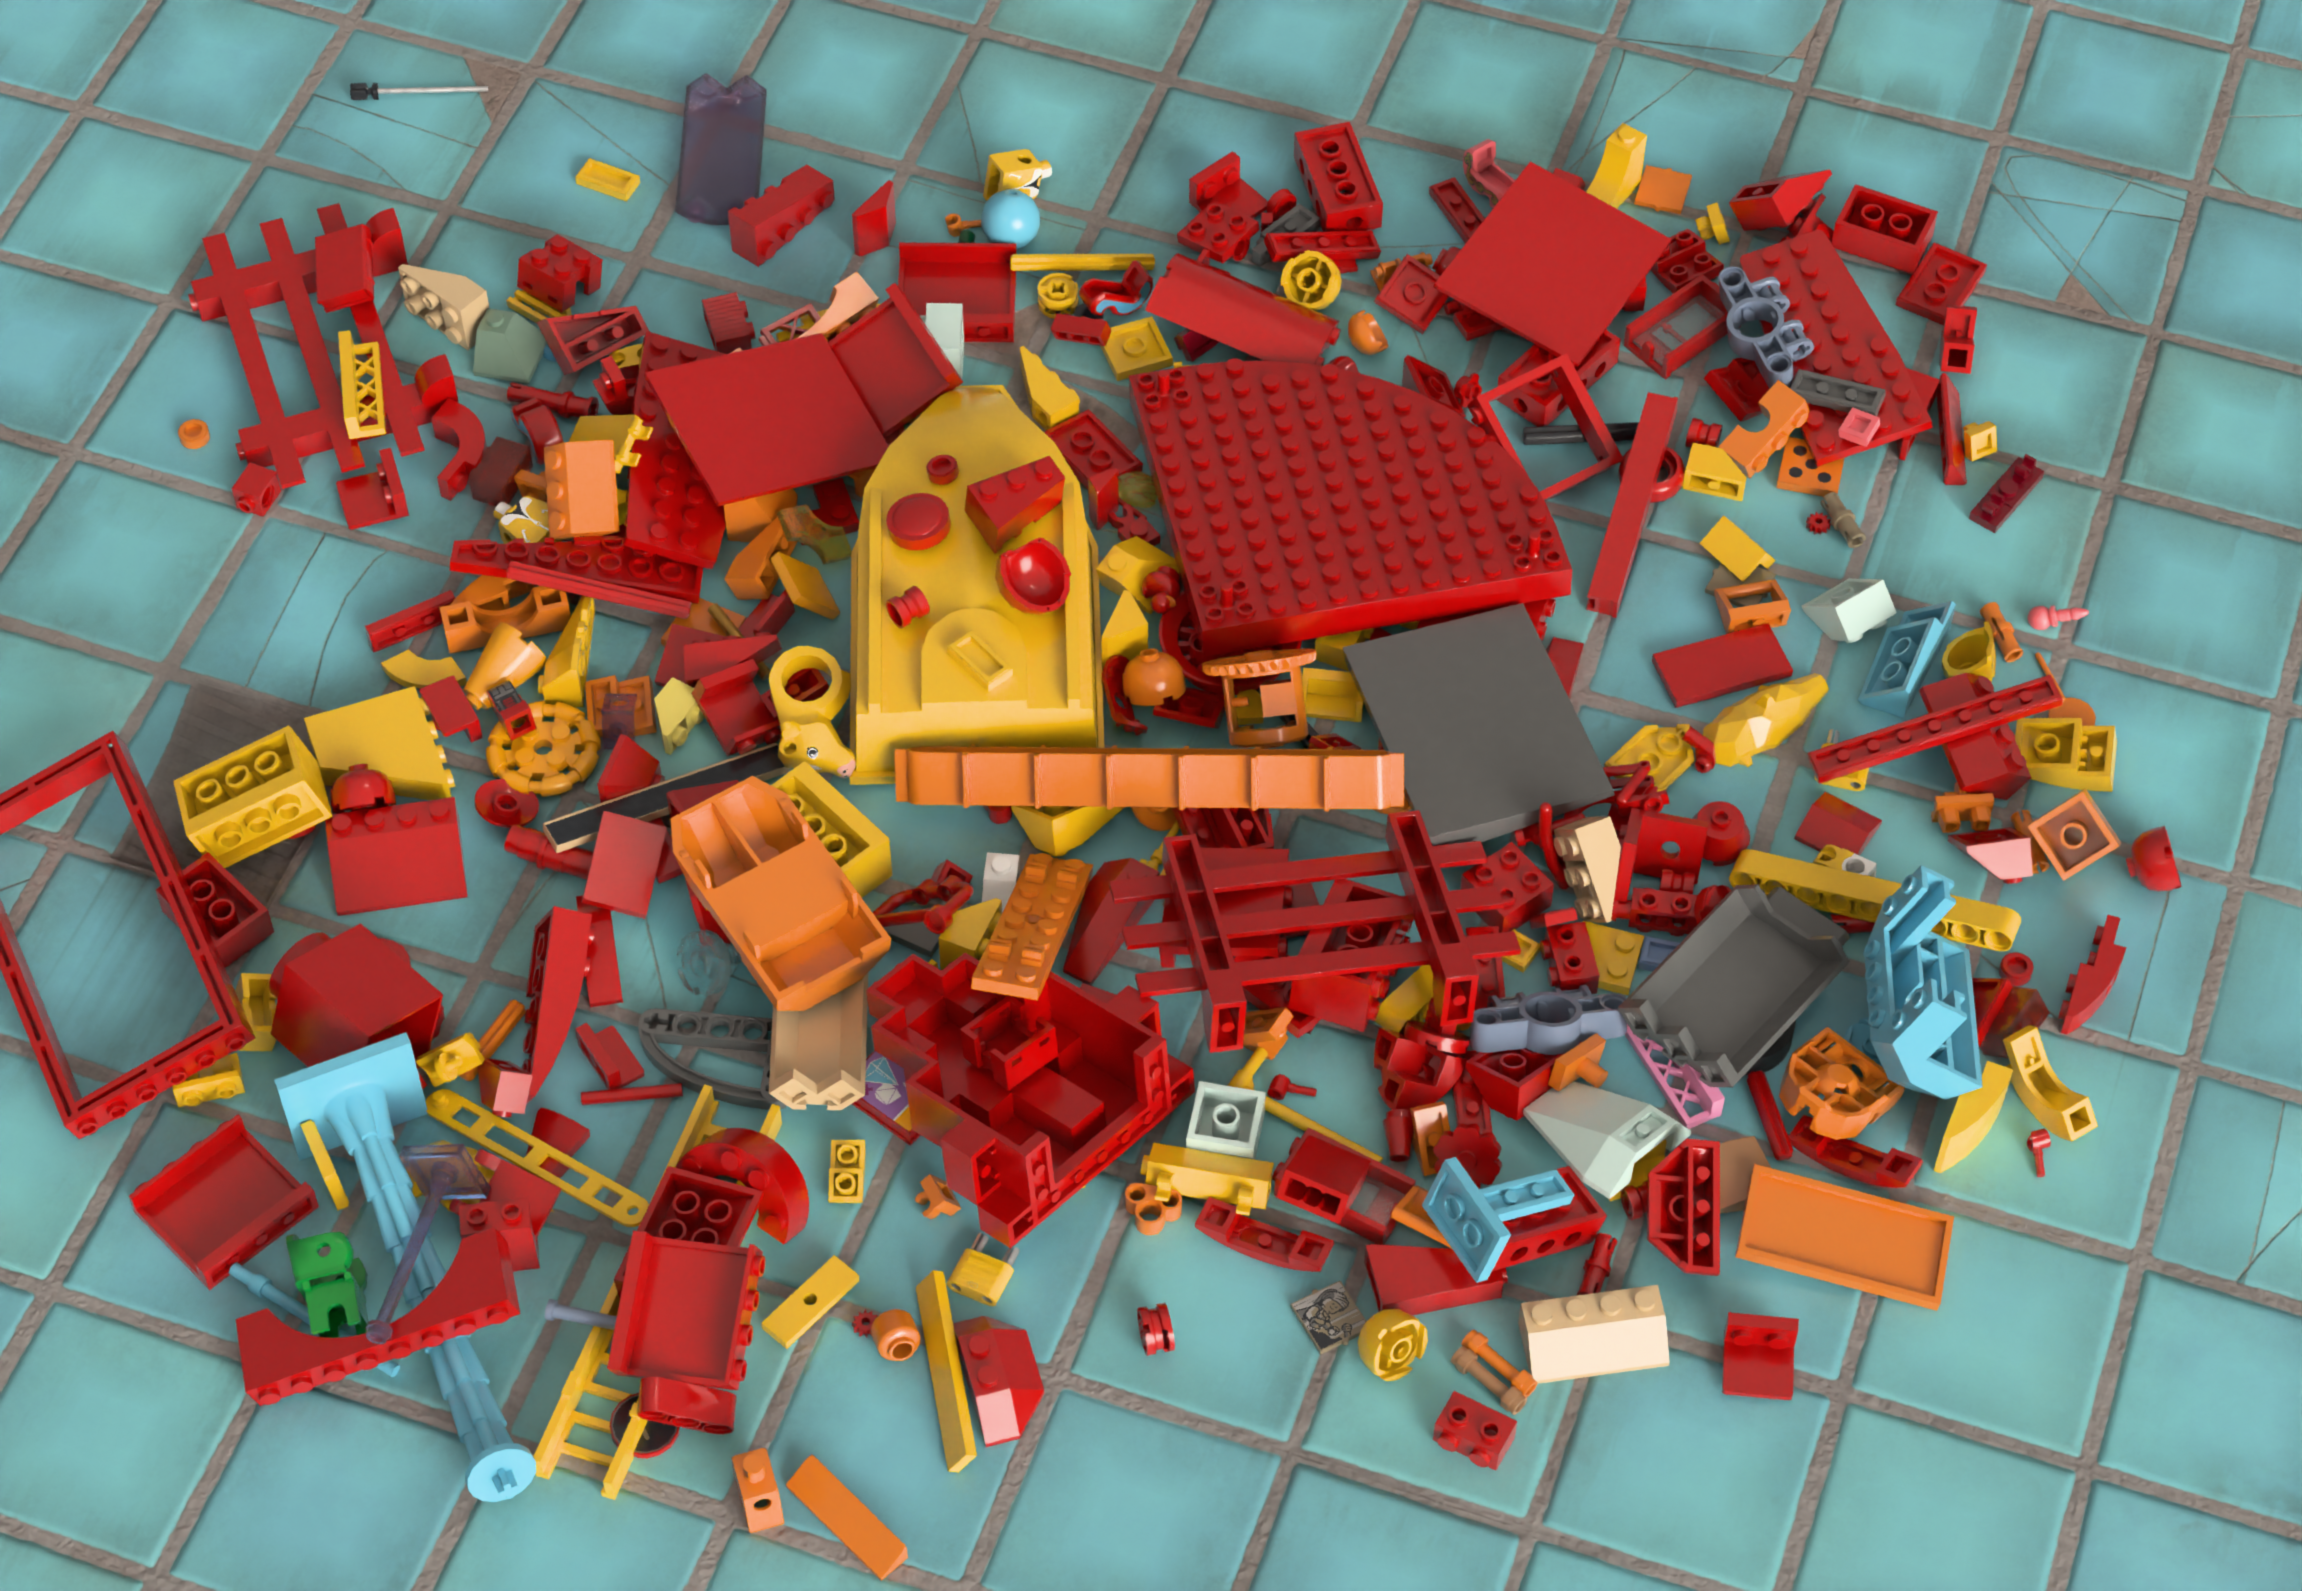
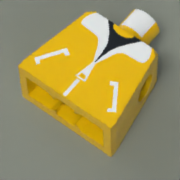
(1015, 171)
(524, 520)

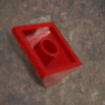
(1430, 383)

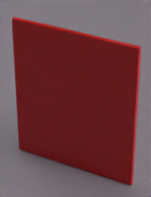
(1553, 263)
(768, 418)

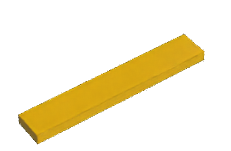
(946, 1371)

